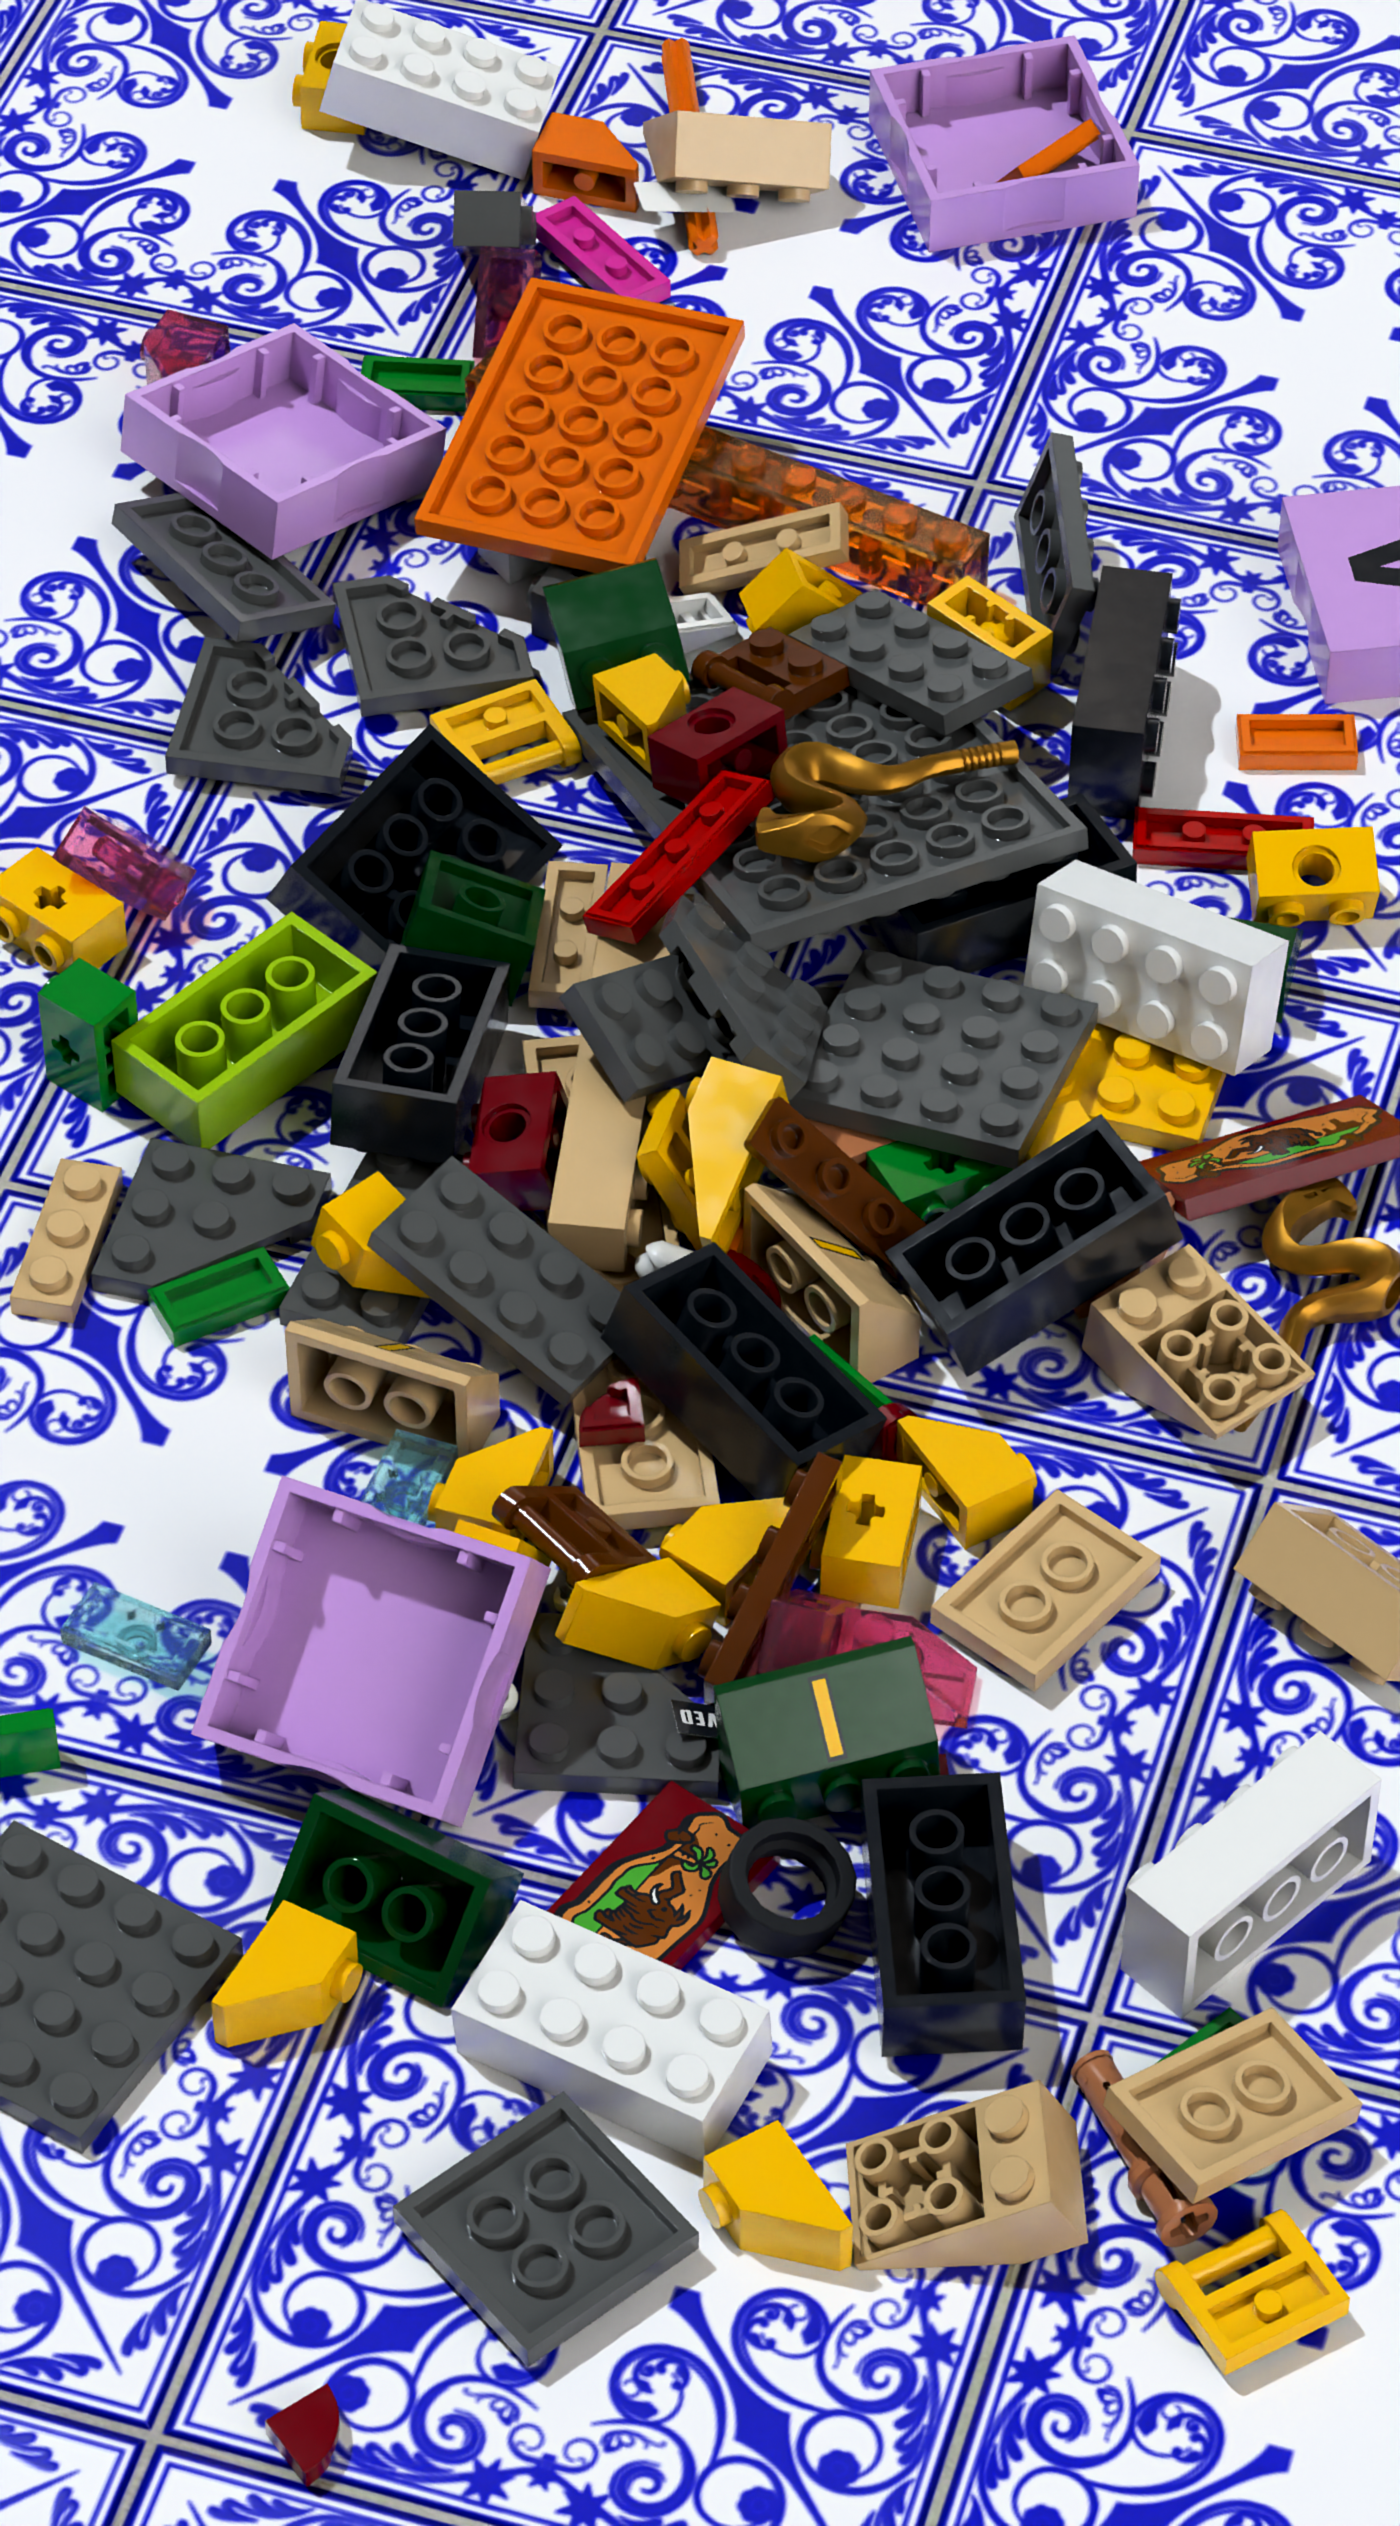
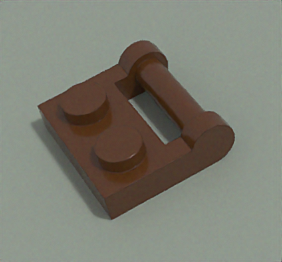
(773, 670)
(569, 1530)

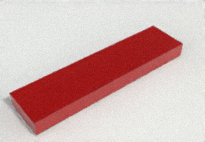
(678, 857)

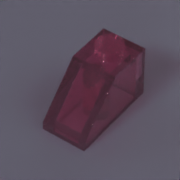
(500, 286)
(182, 343)
(125, 863)
(802, 1629)
(945, 1672)

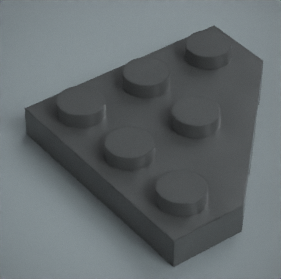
(421, 652)
(255, 725)
(767, 1012)
(202, 1209)
(602, 1725)

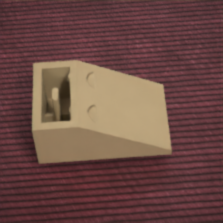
(1191, 1346)
(969, 2185)

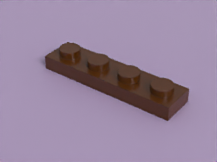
(782, 1557)

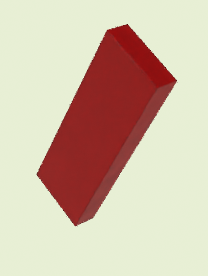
(1202, 837)

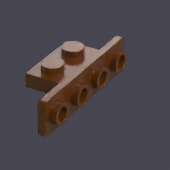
(830, 1181)

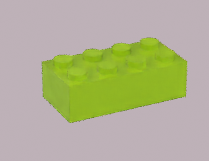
(243, 1032)

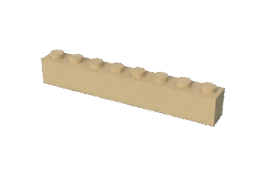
(597, 1160)

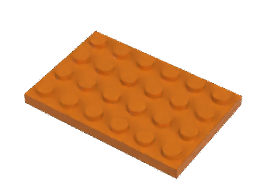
(580, 427)

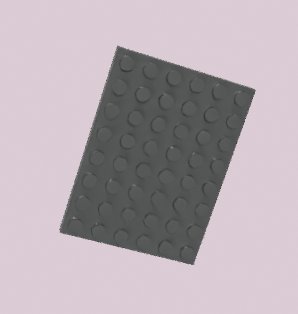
(914, 842)

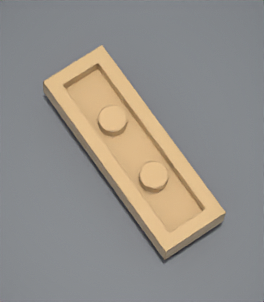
(740, 553)
(563, 946)
(66, 1240)

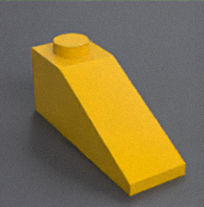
(720, 1117)

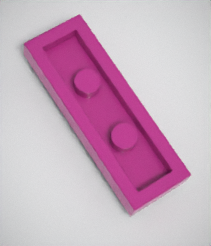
(599, 252)

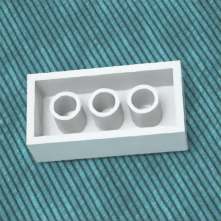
(439, 88)
(1157, 966)
(1249, 1873)
(612, 2031)

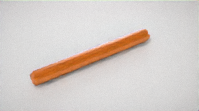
(682, 96)

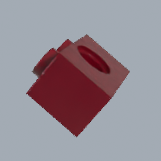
(726, 734)
(519, 1136)

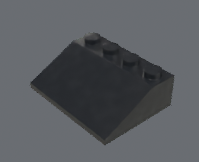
(370, 861)

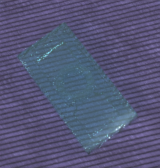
(409, 1474)
(136, 1636)

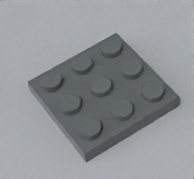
(546, 2228)

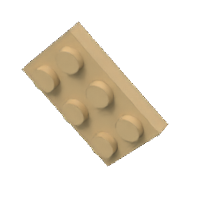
(1045, 1590)
(1232, 2105)

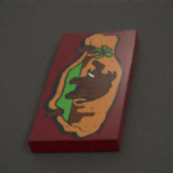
(1276, 1157)
(661, 1879)

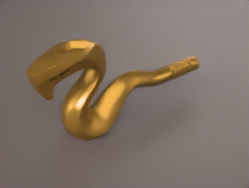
(823, 819)
(1366, 1258)

